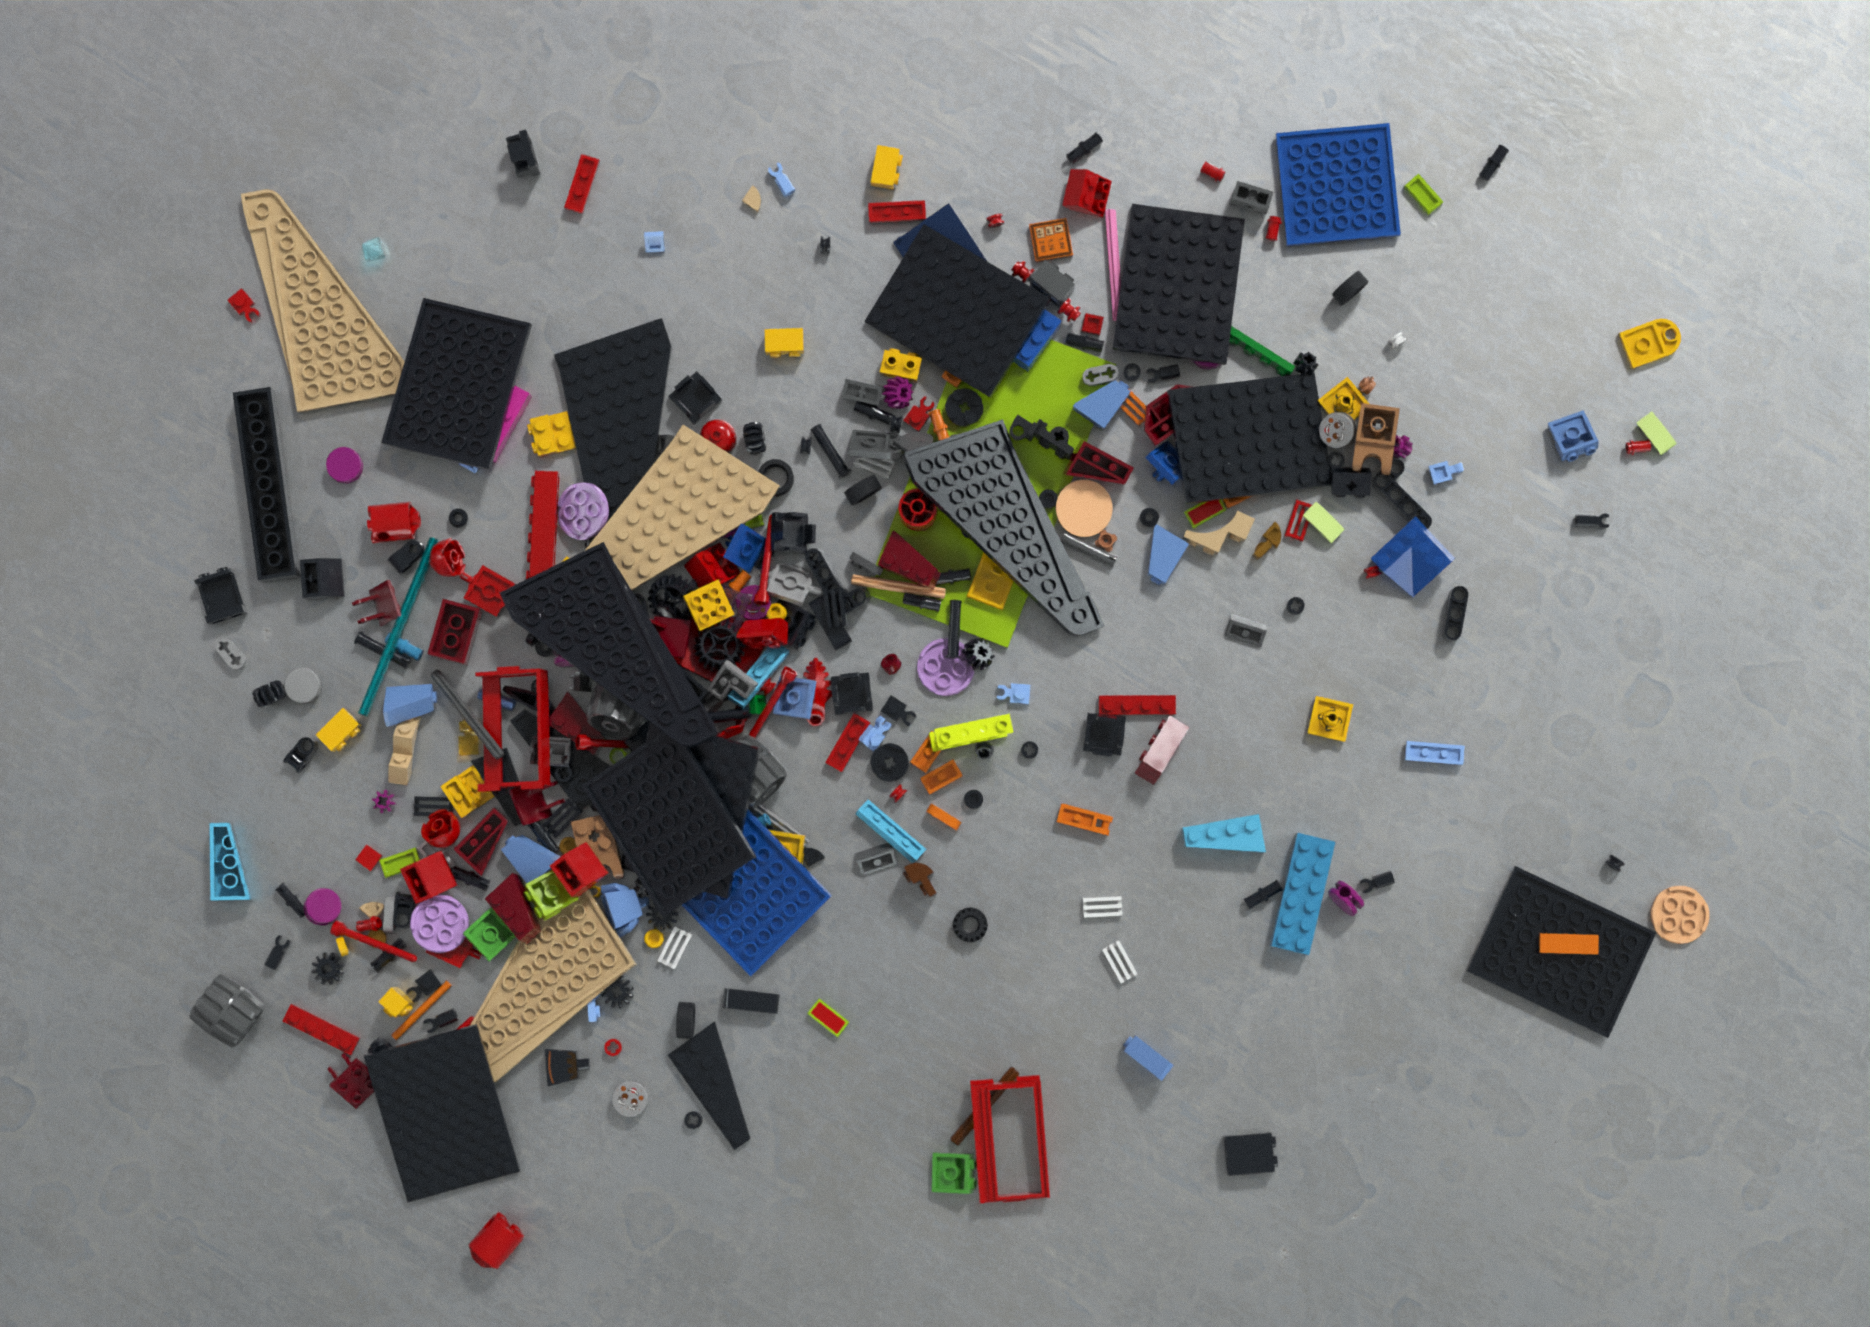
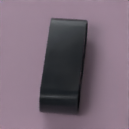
(1449, 621)
(838, 636)
(750, 1001)

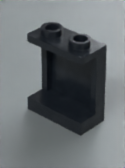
(221, 595)
(1250, 1153)

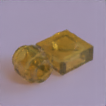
(467, 744)

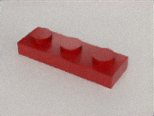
(582, 184)
(897, 211)
(847, 742)

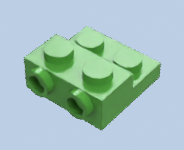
(489, 934)
(953, 1173)

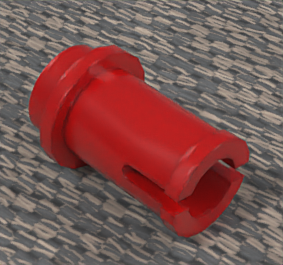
(1213, 171)
(1273, 228)
(1637, 446)
(373, 923)

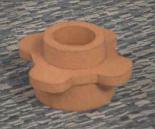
(1367, 385)
(1104, 535)

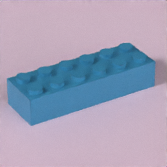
(1302, 894)

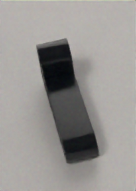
(1405, 498)
(834, 579)

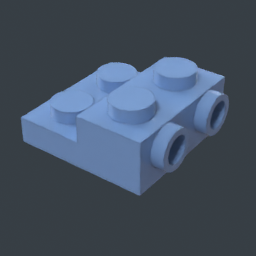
(1573, 436)
(796, 699)

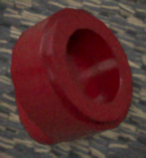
(891, 664)

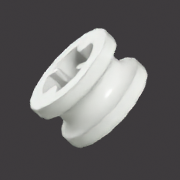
(1397, 340)

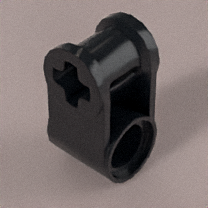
(404, 557)
(300, 754)
(403, 908)

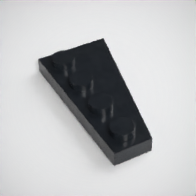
(509, 775)

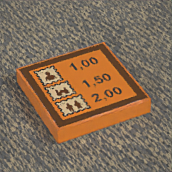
(1051, 240)

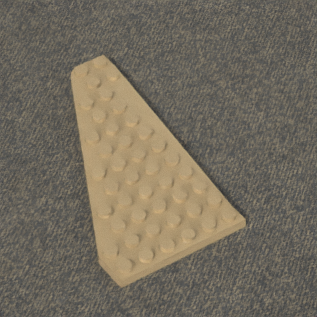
(324, 330)
(682, 506)
(549, 982)

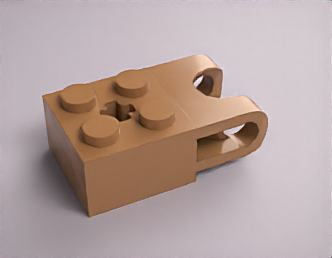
(1376, 442)
(605, 846)

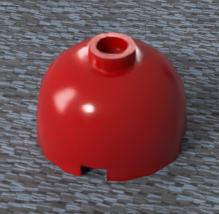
(720, 433)
(447, 558)
(441, 829)

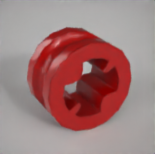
(995, 220)
(1372, 572)
(767, 687)
(898, 793)
(608, 1043)

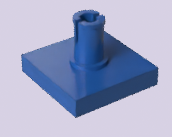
(1166, 462)
(744, 547)

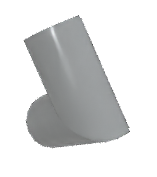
(731, 677)

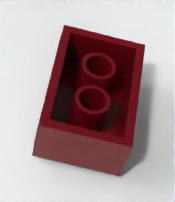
(455, 632)

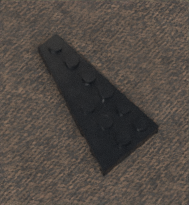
(582, 762)
(709, 1076)

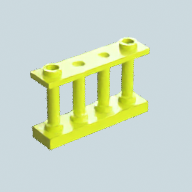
(970, 732)

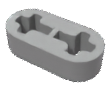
(1101, 379)
(227, 656)
(388, 924)

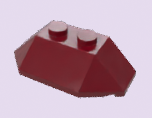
(1158, 418)

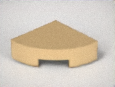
(753, 199)
(372, 909)

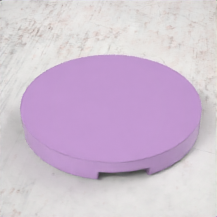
(583, 511)
(942, 674)
(439, 923)

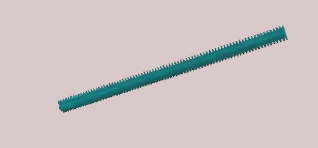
(399, 623)

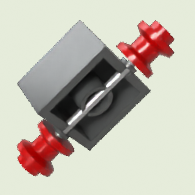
(1051, 284)

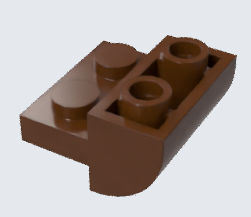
(919, 872)

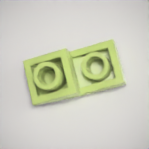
(1656, 433)
(1323, 522)

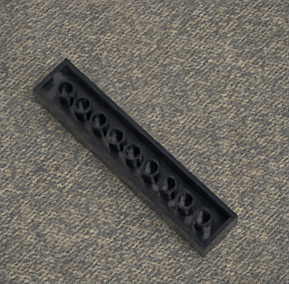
(266, 484)

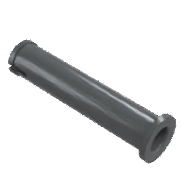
(1089, 549)

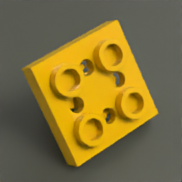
(1347, 391)
(696, 602)
(1330, 718)

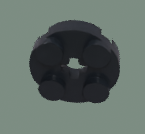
(958, 398)
(885, 752)

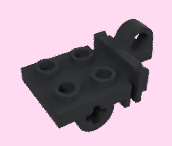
(1046, 438)

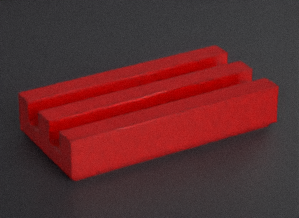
(1294, 536)

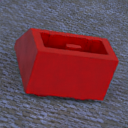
(1086, 192)
(711, 566)
(764, 633)
(579, 869)
(428, 877)

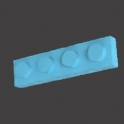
(761, 672)
(890, 831)

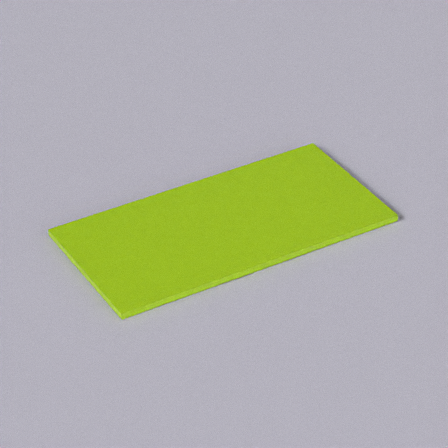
(1042, 394)

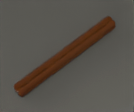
(968, 1124)

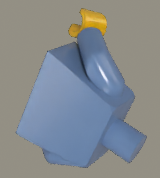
(621, 906)

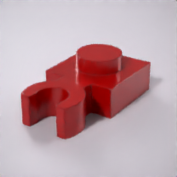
(242, 303)
(917, 416)

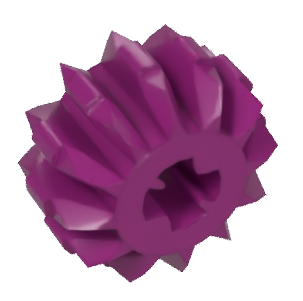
(897, 392)

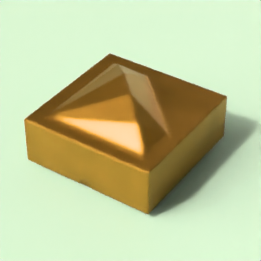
(1261, 549)

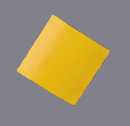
(463, 792)

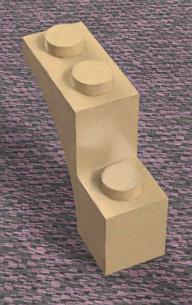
(1211, 542)
(403, 748)

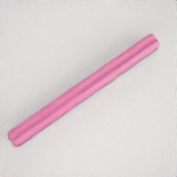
(1113, 259)

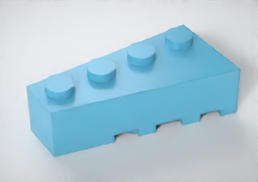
(1231, 834)
(226, 868)

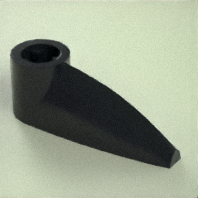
(526, 698)

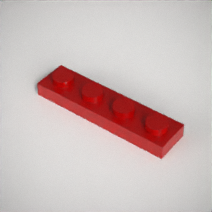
(1137, 704)
(321, 1029)

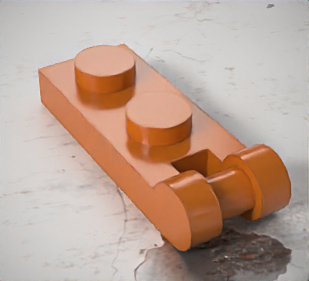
(1084, 819)

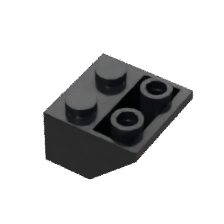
(322, 578)

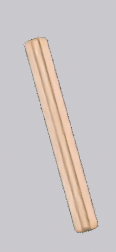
(897, 586)

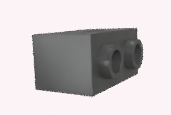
(1251, 197)

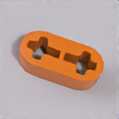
(943, 816)

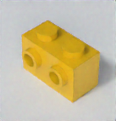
(885, 167)
(784, 341)
(901, 365)
(339, 730)
(396, 1003)

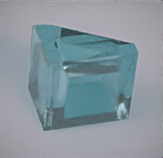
(373, 249)

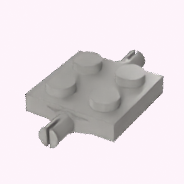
(791, 583)

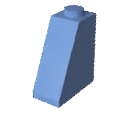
(1103, 404)
(1164, 555)
(408, 702)
(528, 857)
(1147, 1057)

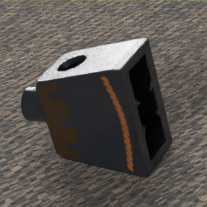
(564, 1065)

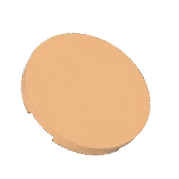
(1083, 508)
(1679, 914)

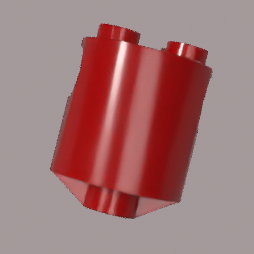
(917, 520)
(393, 522)
(495, 1242)

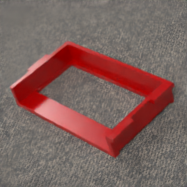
(493, 724)
(985, 1143)

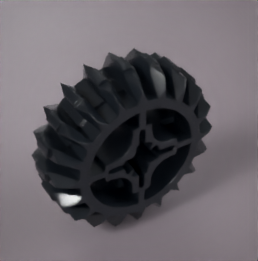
(674, 590)
(714, 639)

